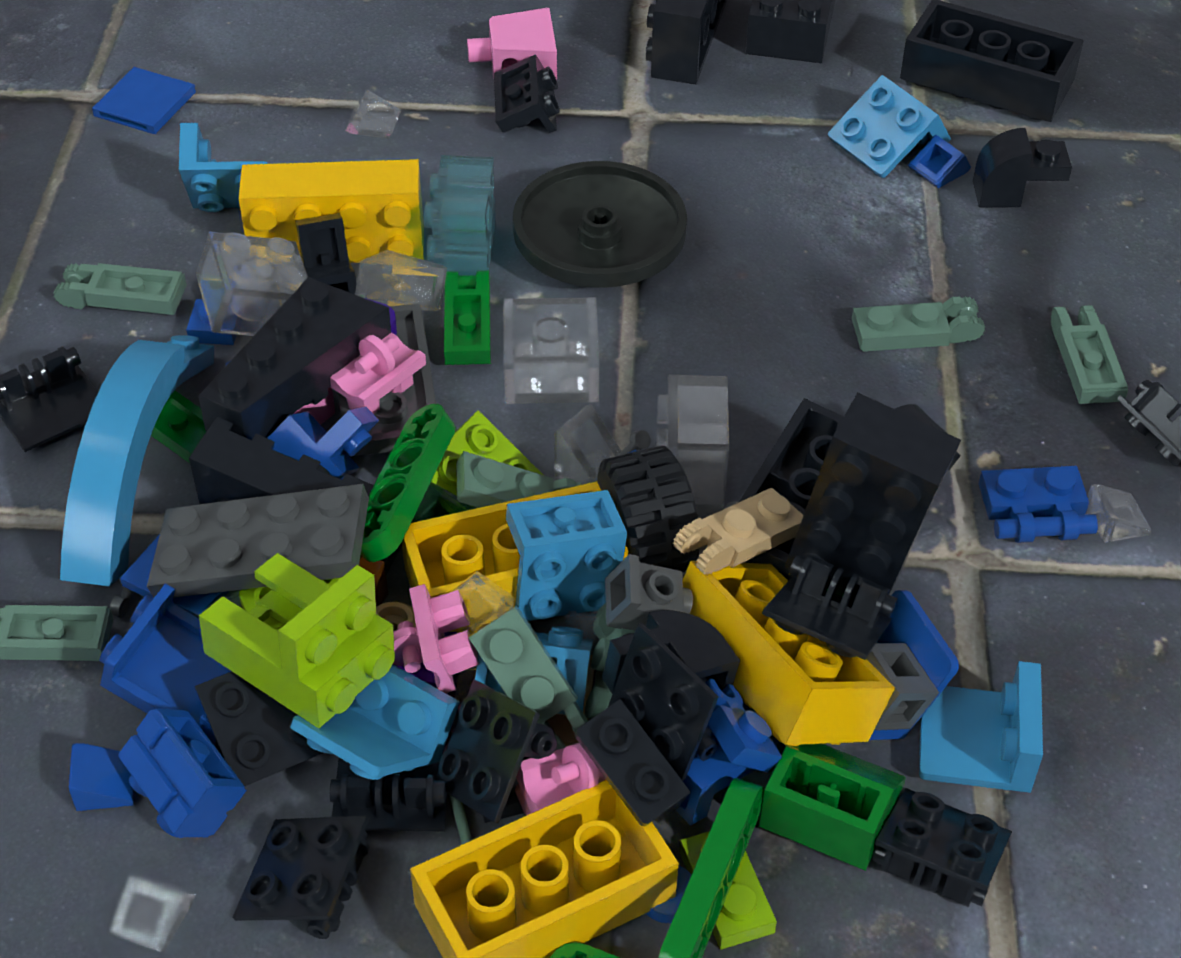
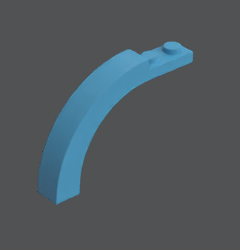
(113, 452)

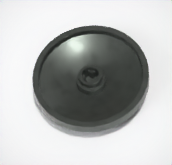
(599, 224)

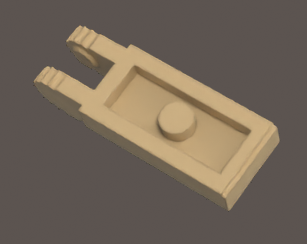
(740, 531)

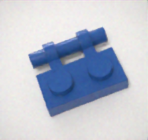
(1037, 503)

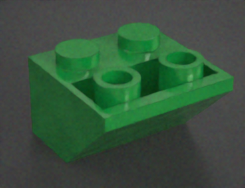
(830, 801)

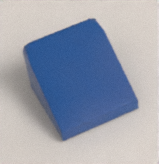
(940, 162)
(98, 778)

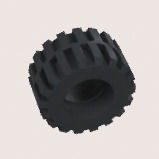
(652, 503)

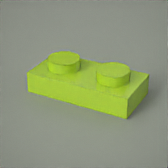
(745, 910)

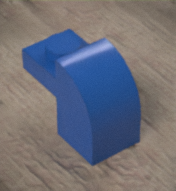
(304, 435)

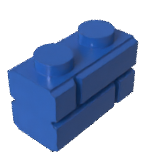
(181, 774)

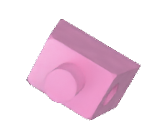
(515, 39)

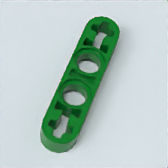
(405, 480)
(714, 872)

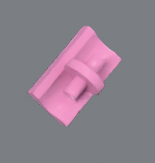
(379, 369)
(427, 640)
(555, 777)

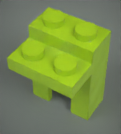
(321, 654)

